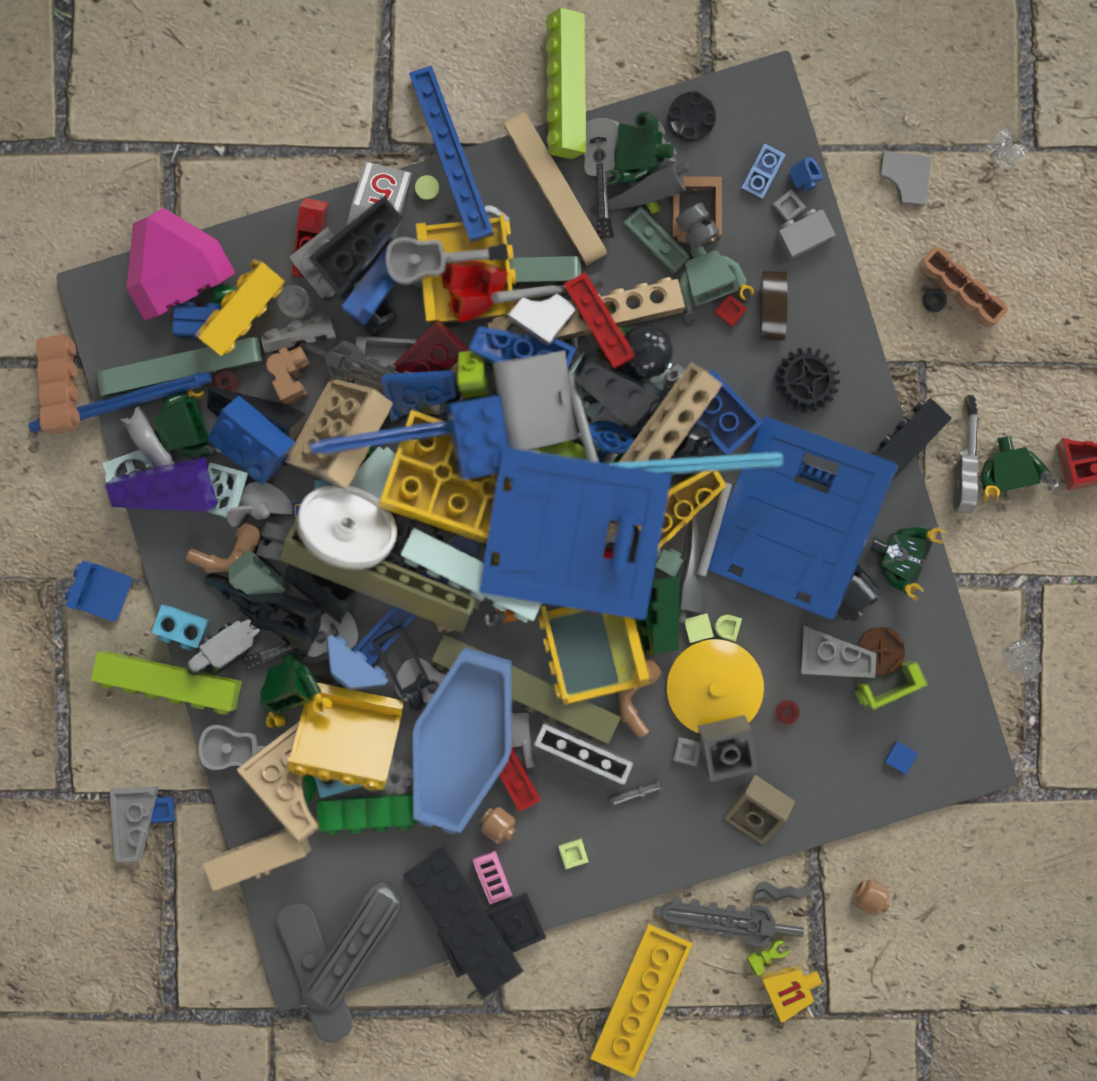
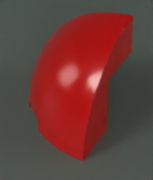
(472, 287)

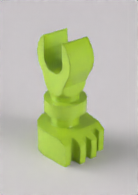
(756, 962)

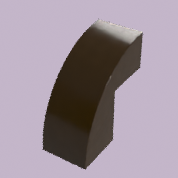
(774, 305)

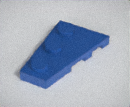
(417, 390)

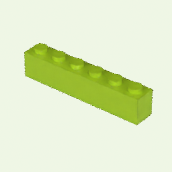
(566, 83)
(166, 681)

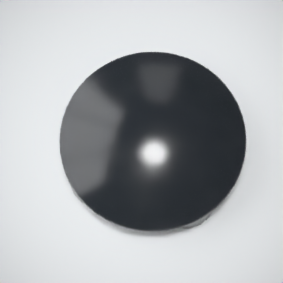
(692, 116)

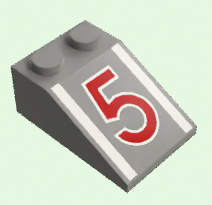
(377, 182)

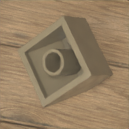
(759, 810)

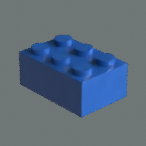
(728, 418)
(477, 435)
(250, 440)

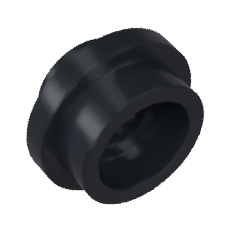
(941, 297)

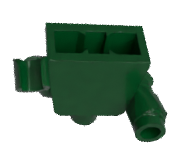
(639, 149)

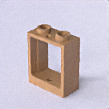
(699, 184)

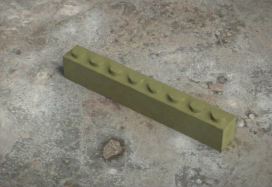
(387, 584)
(541, 696)

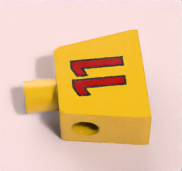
(790, 990)

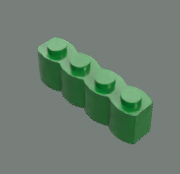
(365, 812)

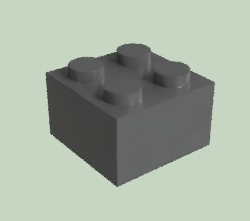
(727, 748)

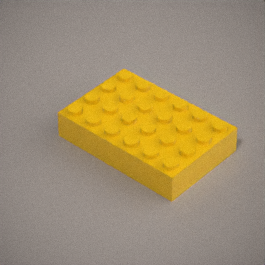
(428, 489)

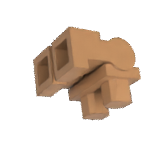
(284, 368)

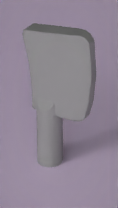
(522, 737)

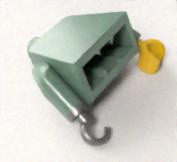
(710, 278)

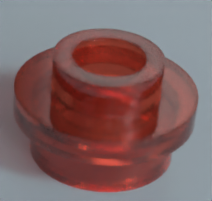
(226, 374)
(794, 714)

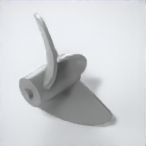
(259, 503)

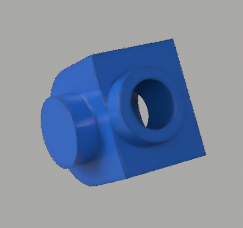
(806, 174)

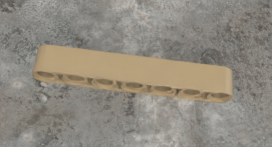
(555, 188)

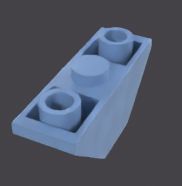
(351, 668)

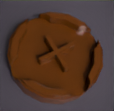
(887, 646)

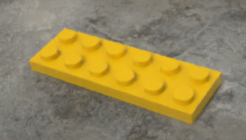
(641, 1000)

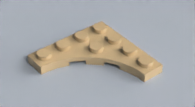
(279, 787)

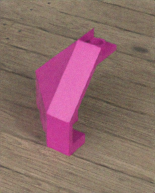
(172, 263)

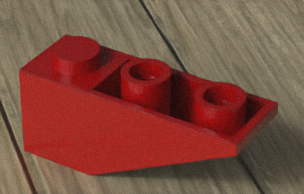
(310, 222)

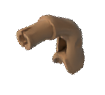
(247, 539)
(627, 710)

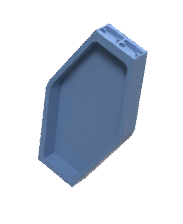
(462, 740)

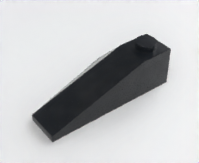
(281, 415)

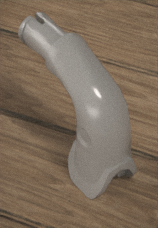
(145, 439)

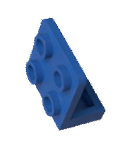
(98, 590)

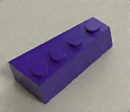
(169, 487)

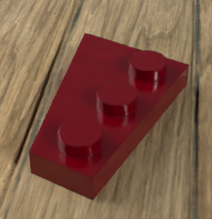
(432, 351)

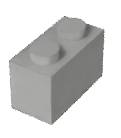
(806, 233)

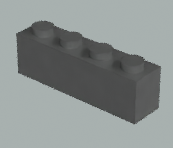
(582, 758)

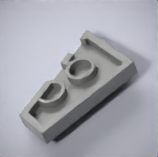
(307, 331)

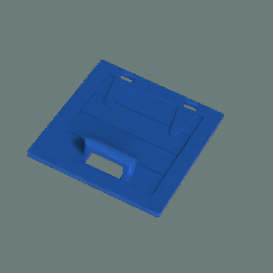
(557, 529)
(794, 534)

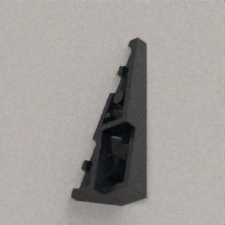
(287, 617)

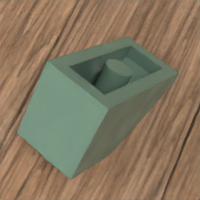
(255, 575)

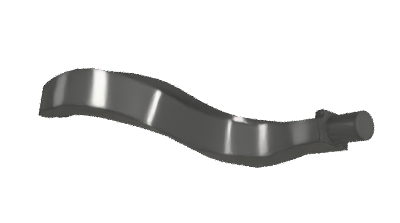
(773, 893)

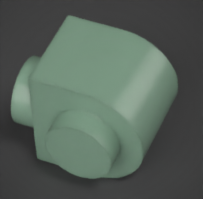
(668, 562)

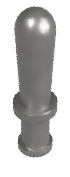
(625, 796)

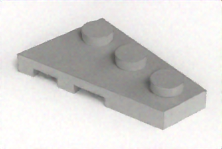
(833, 657)
(131, 820)

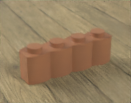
(957, 282)
(56, 387)

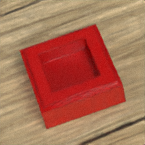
(730, 310)

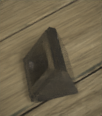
(321, 672)

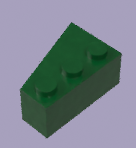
(660, 628)

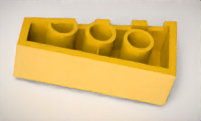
(240, 308)
(687, 499)

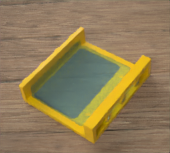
(592, 653)

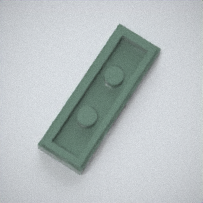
(656, 240)

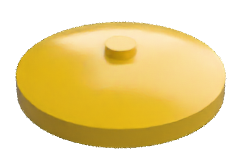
(714, 683)

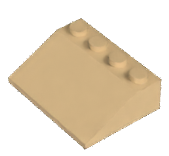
(339, 412)

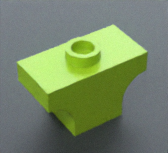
(472, 375)

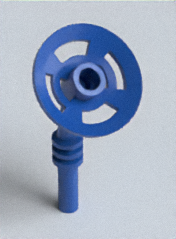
(609, 442)

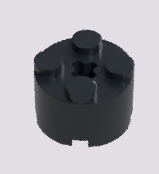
(858, 595)

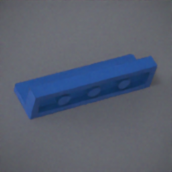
(370, 291)

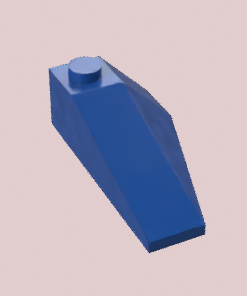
(501, 345)

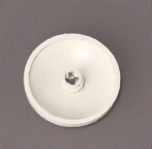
(346, 527)

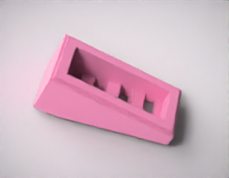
(487, 857)

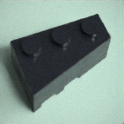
(331, 596)

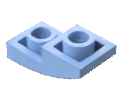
(763, 171)

